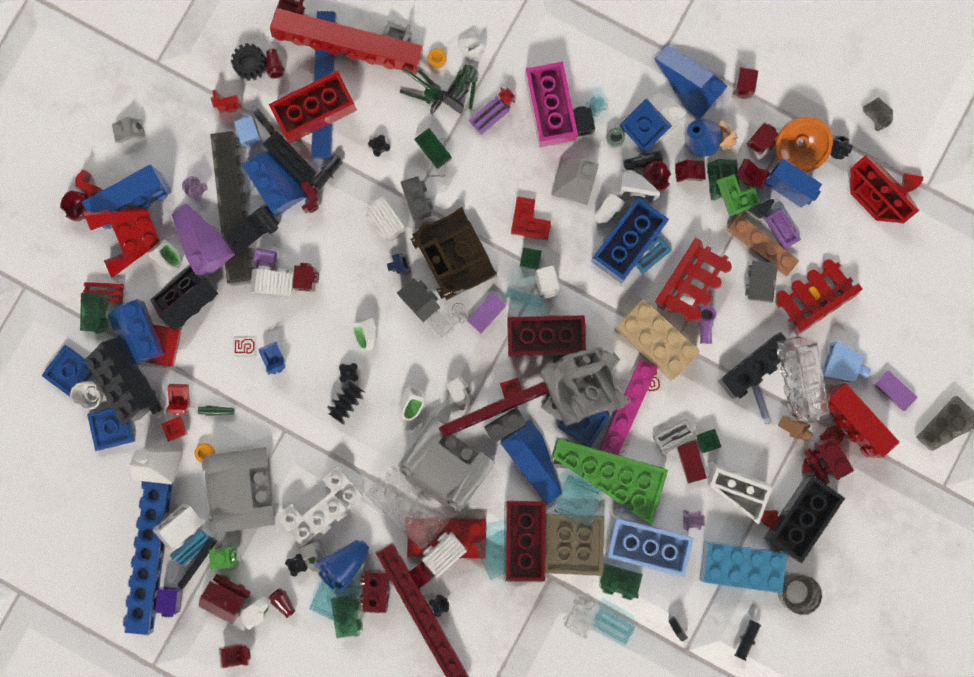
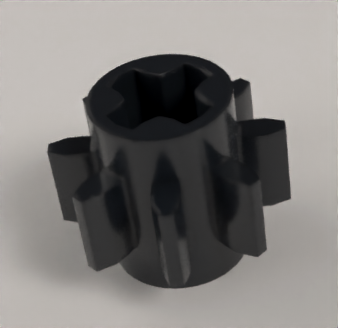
(841, 147)

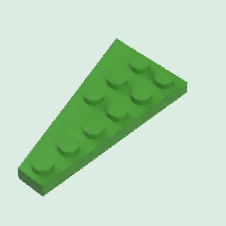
(621, 478)

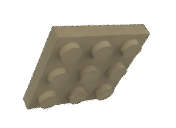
(574, 546)

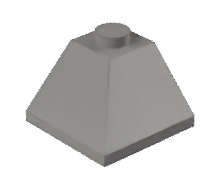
(575, 180)

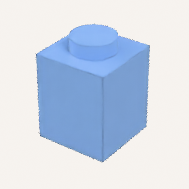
(247, 131)

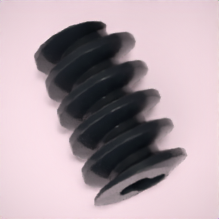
(345, 402)

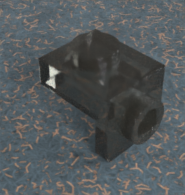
(879, 113)

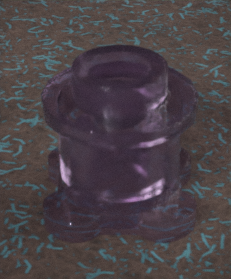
(193, 187)
(693, 520)

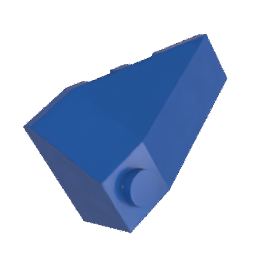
(691, 82)
(532, 458)

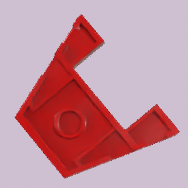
(133, 231)

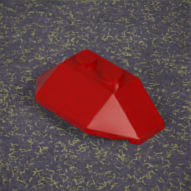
(880, 192)

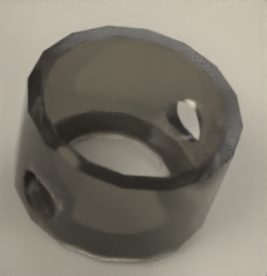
(813, 597)

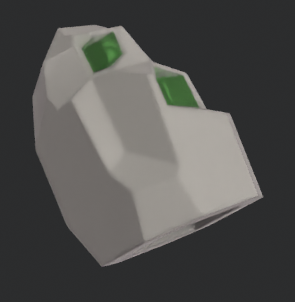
(312, 554)

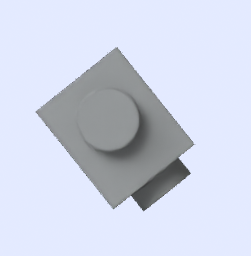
(398, 32)
(127, 129)

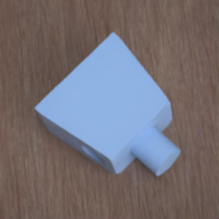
(843, 364)

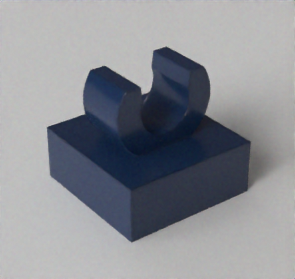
(400, 264)

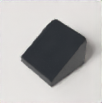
(760, 210)

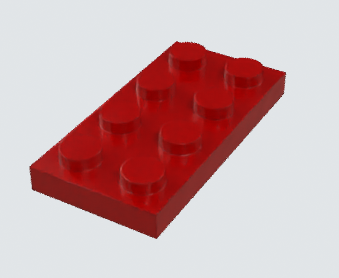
(466, 530)

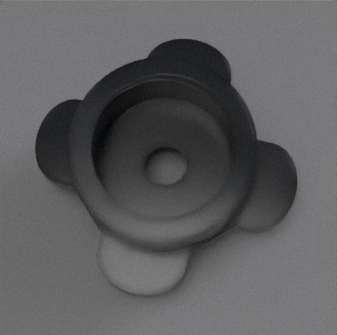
(378, 150)
(353, 374)
(291, 565)
(443, 605)

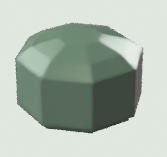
(615, 137)

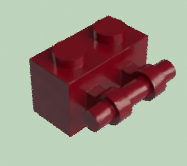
(833, 457)
(221, 601)

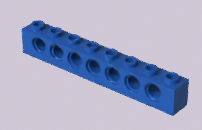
(132, 622)

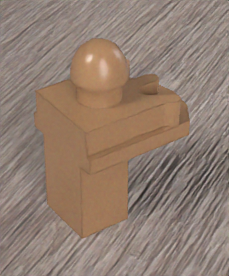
(797, 429)

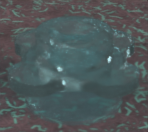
(597, 99)

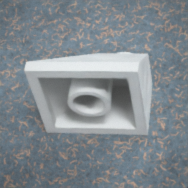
(669, 109)
(635, 185)
(155, 465)

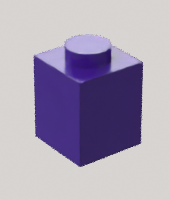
(168, 601)

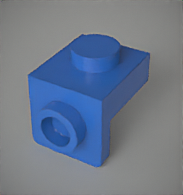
(272, 358)

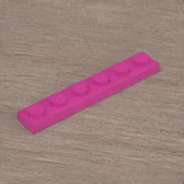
(624, 417)

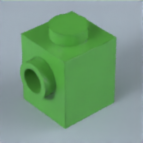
(222, 557)

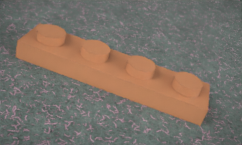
(762, 244)

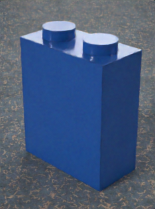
(793, 183)

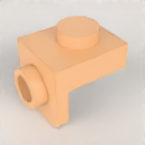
(729, 137)

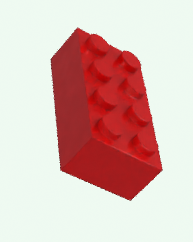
(313, 107)
(859, 422)

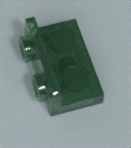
(717, 170)
(93, 312)
(620, 581)
(346, 616)

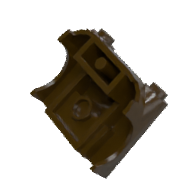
(453, 254)

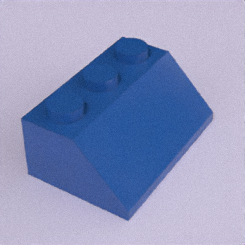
(274, 182)
(137, 330)

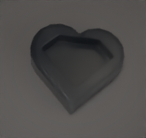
(678, 630)

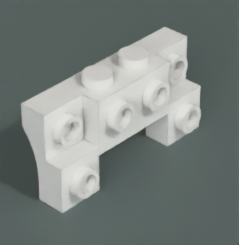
(329, 509)

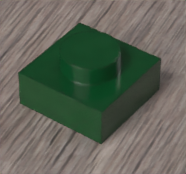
(530, 258)
(708, 441)

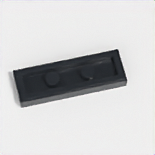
(289, 158)

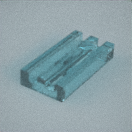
(525, 297)
(627, 633)

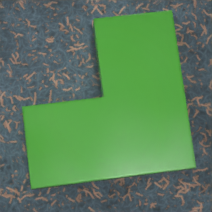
(733, 197)

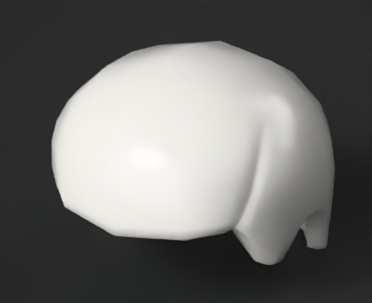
(86, 395)

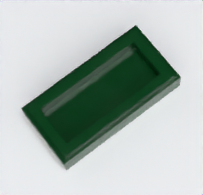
(433, 148)

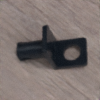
(449, 100)

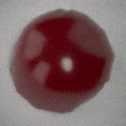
(657, 175)
(72, 205)

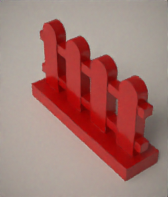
(685, 287)
(812, 305)

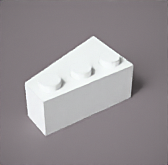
(741, 490)

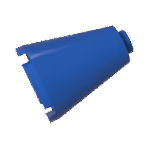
(703, 137)
(341, 566)

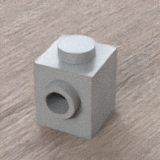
(550, 407)

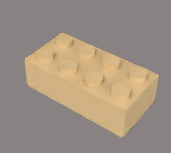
(657, 340)

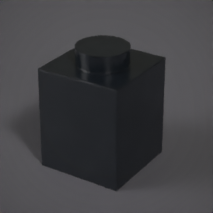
(584, 121)

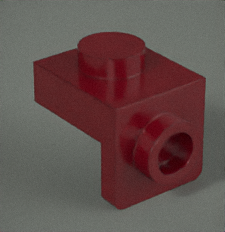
(292, 6)
(690, 170)
(751, 174)
(312, 193)
(421, 574)
(234, 655)

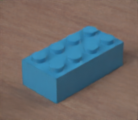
(743, 567)

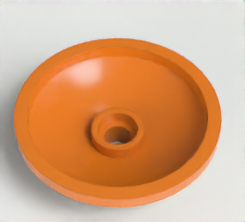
(814, 148)

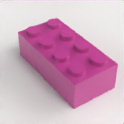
(551, 104)

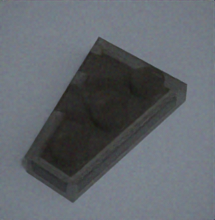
(952, 421)

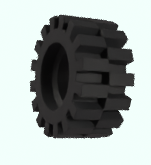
(246, 51)

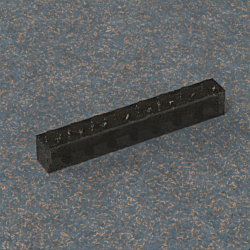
(231, 200)

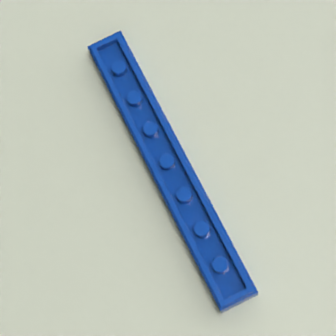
(323, 66)

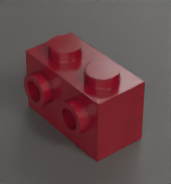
(375, 591)

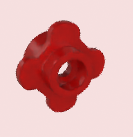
(507, 96)

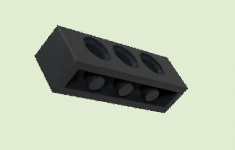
(730, 380)

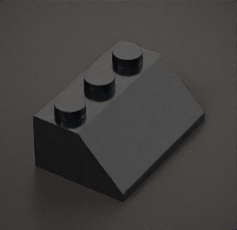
(183, 298)

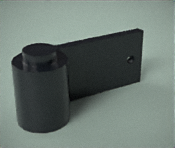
(251, 229)

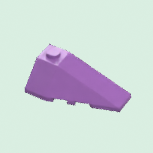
(200, 241)

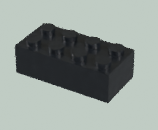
(121, 380)
(804, 518)

